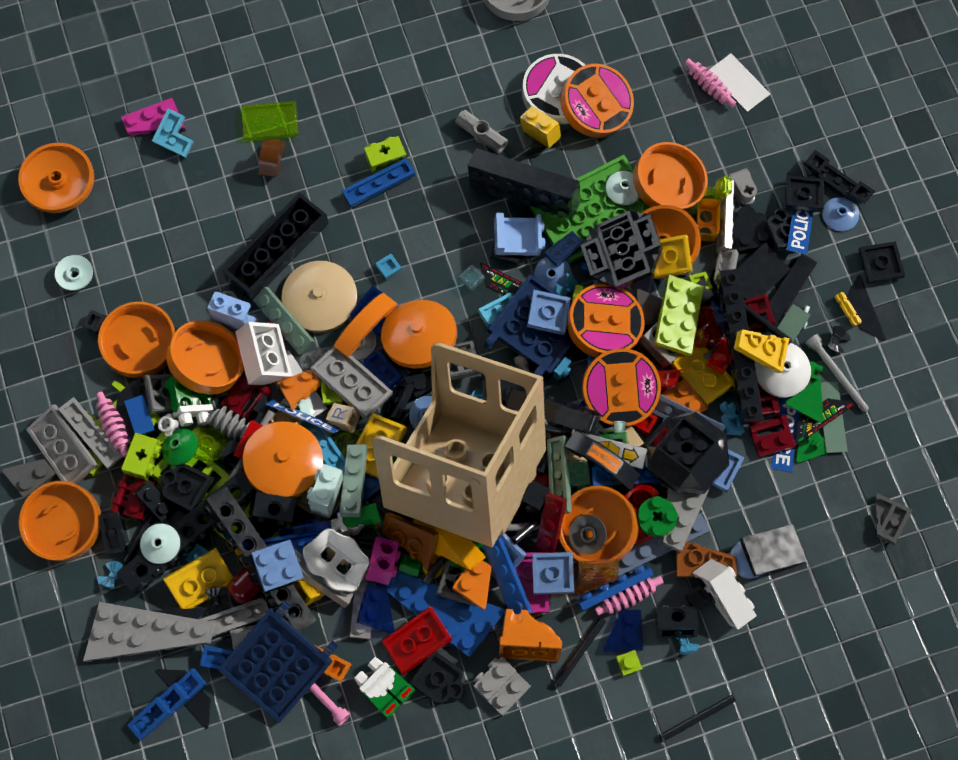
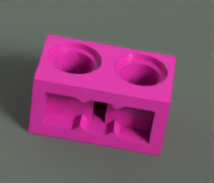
(382, 561)

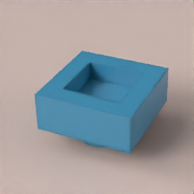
(388, 266)
(562, 369)

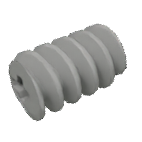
(228, 424)

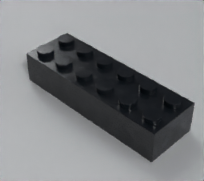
(524, 183)
(275, 246)

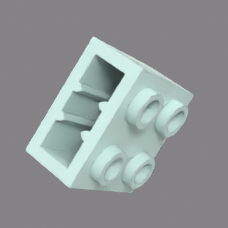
(325, 491)

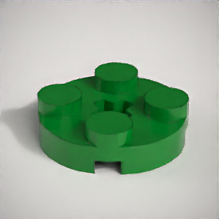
(657, 505)

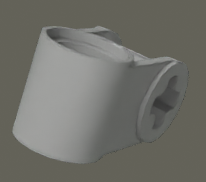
(744, 187)

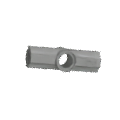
(489, 137)

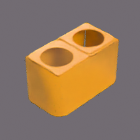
(709, 205)

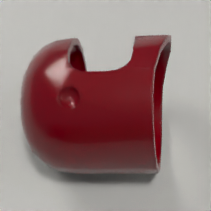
(242, 588)

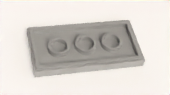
(351, 382)
(61, 446)

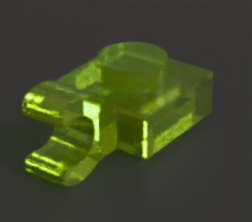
(722, 188)

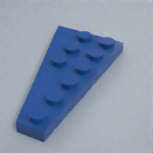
(464, 622)

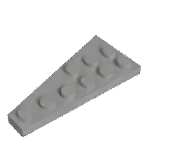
(688, 509)
(136, 631)

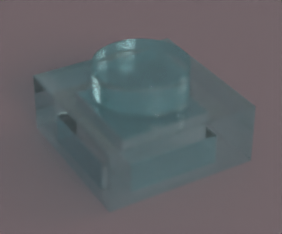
(471, 277)

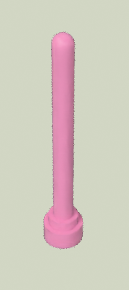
(340, 715)

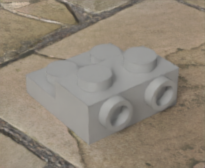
(501, 685)

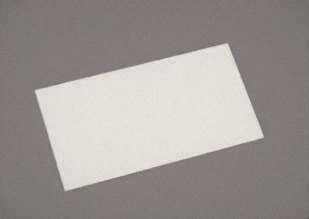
(740, 82)

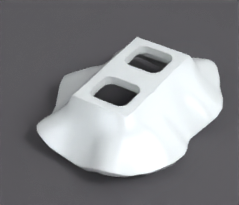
(346, 549)

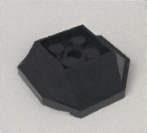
(609, 240)
(687, 471)

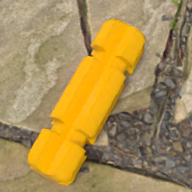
(848, 309)

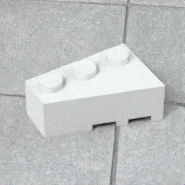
(727, 593)

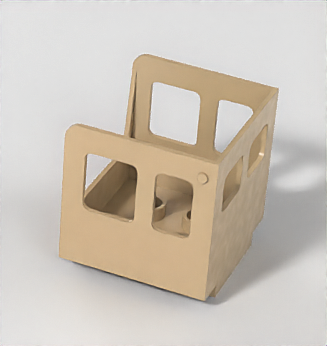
(468, 454)

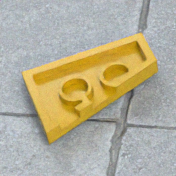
(763, 349)

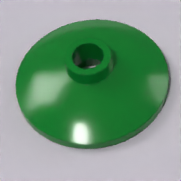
(185, 449)

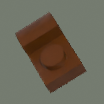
(271, 157)

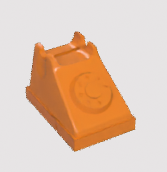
(528, 638)

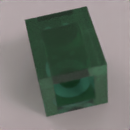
(579, 473)

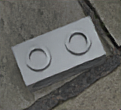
(661, 354)

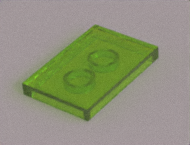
(270, 121)

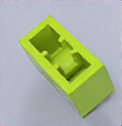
(378, 160)
(139, 447)

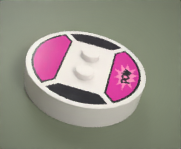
(545, 82)

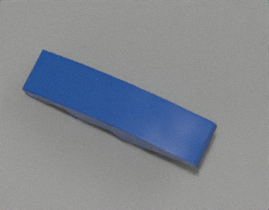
(167, 704)

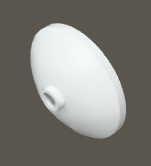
(790, 380)

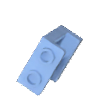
(518, 235)
(229, 311)

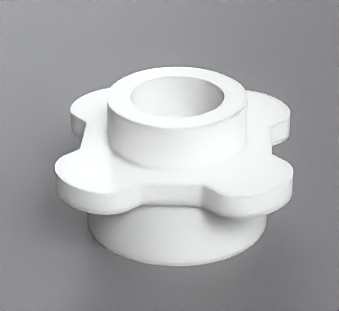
(165, 421)

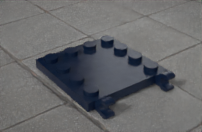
(536, 346)
(276, 663)

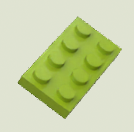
(678, 315)

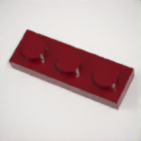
(551, 523)

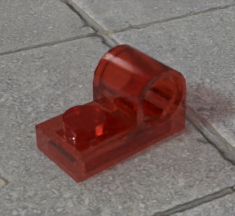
(708, 331)

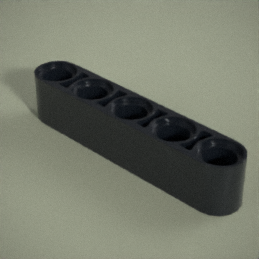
(558, 411)

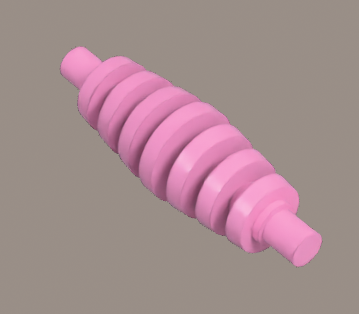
(710, 82)
(112, 424)
(629, 595)

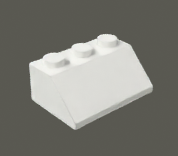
(263, 353)

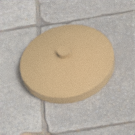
(320, 296)

